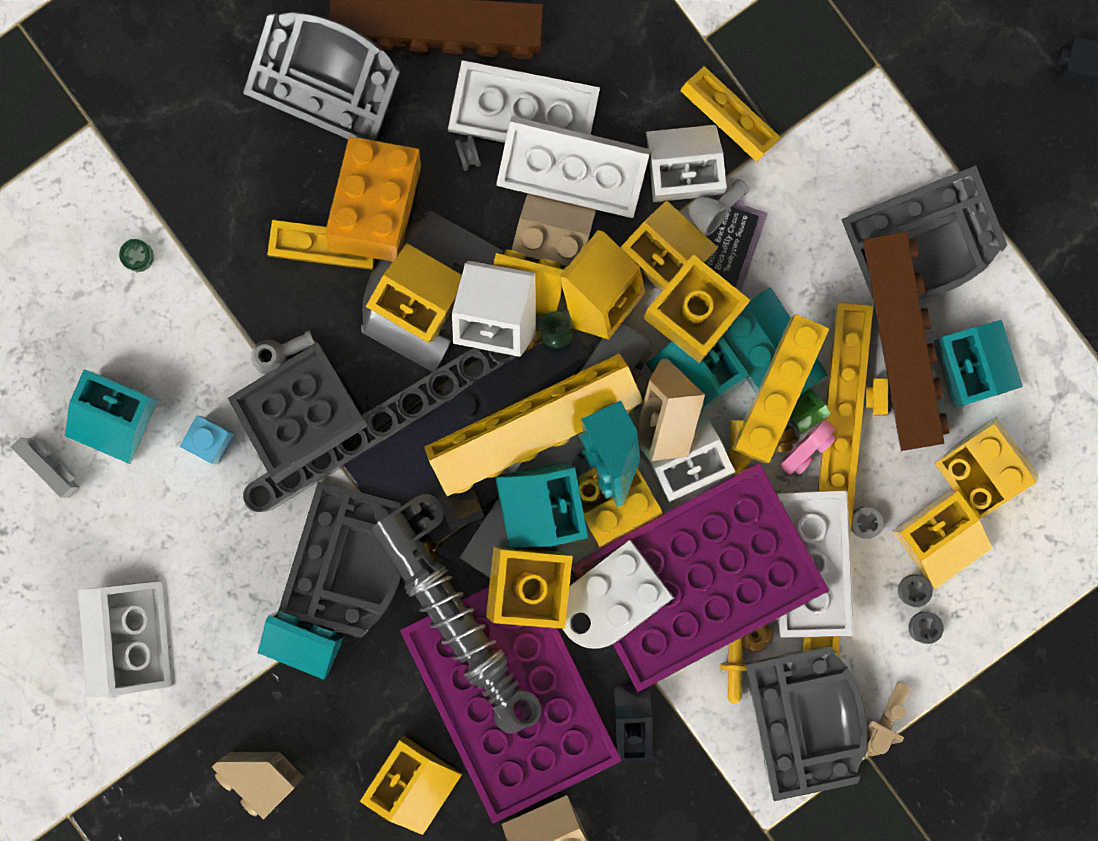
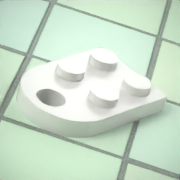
(615, 597)

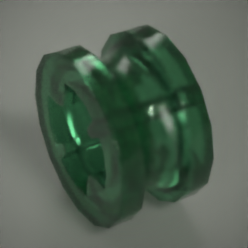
(138, 266)
(552, 320)

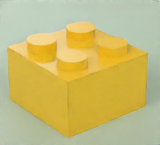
(696, 308)
(529, 587)

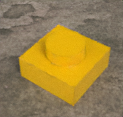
(878, 397)

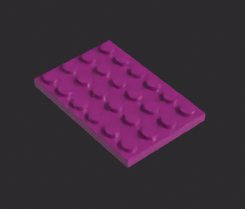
(728, 565)
(537, 761)

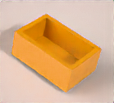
(373, 199)

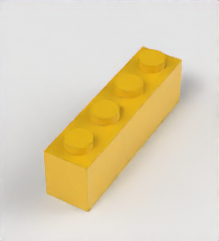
(780, 388)

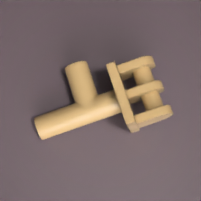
(880, 734)

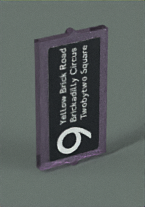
(736, 243)

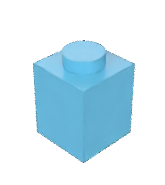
(207, 439)

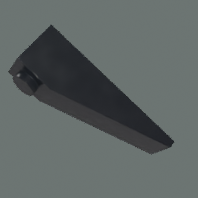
(518, 380)

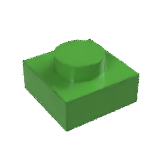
(808, 411)

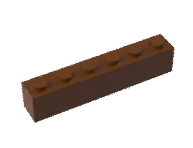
(446, 24)
(904, 340)

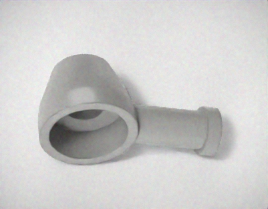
(710, 213)
(279, 351)

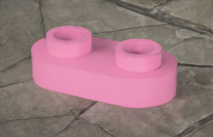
(800, 456)

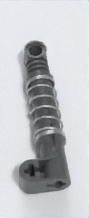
(449, 614)

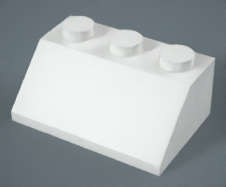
(124, 639)

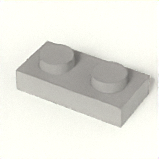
(58, 476)

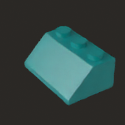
(757, 335)

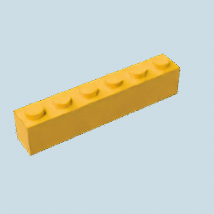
(530, 425)

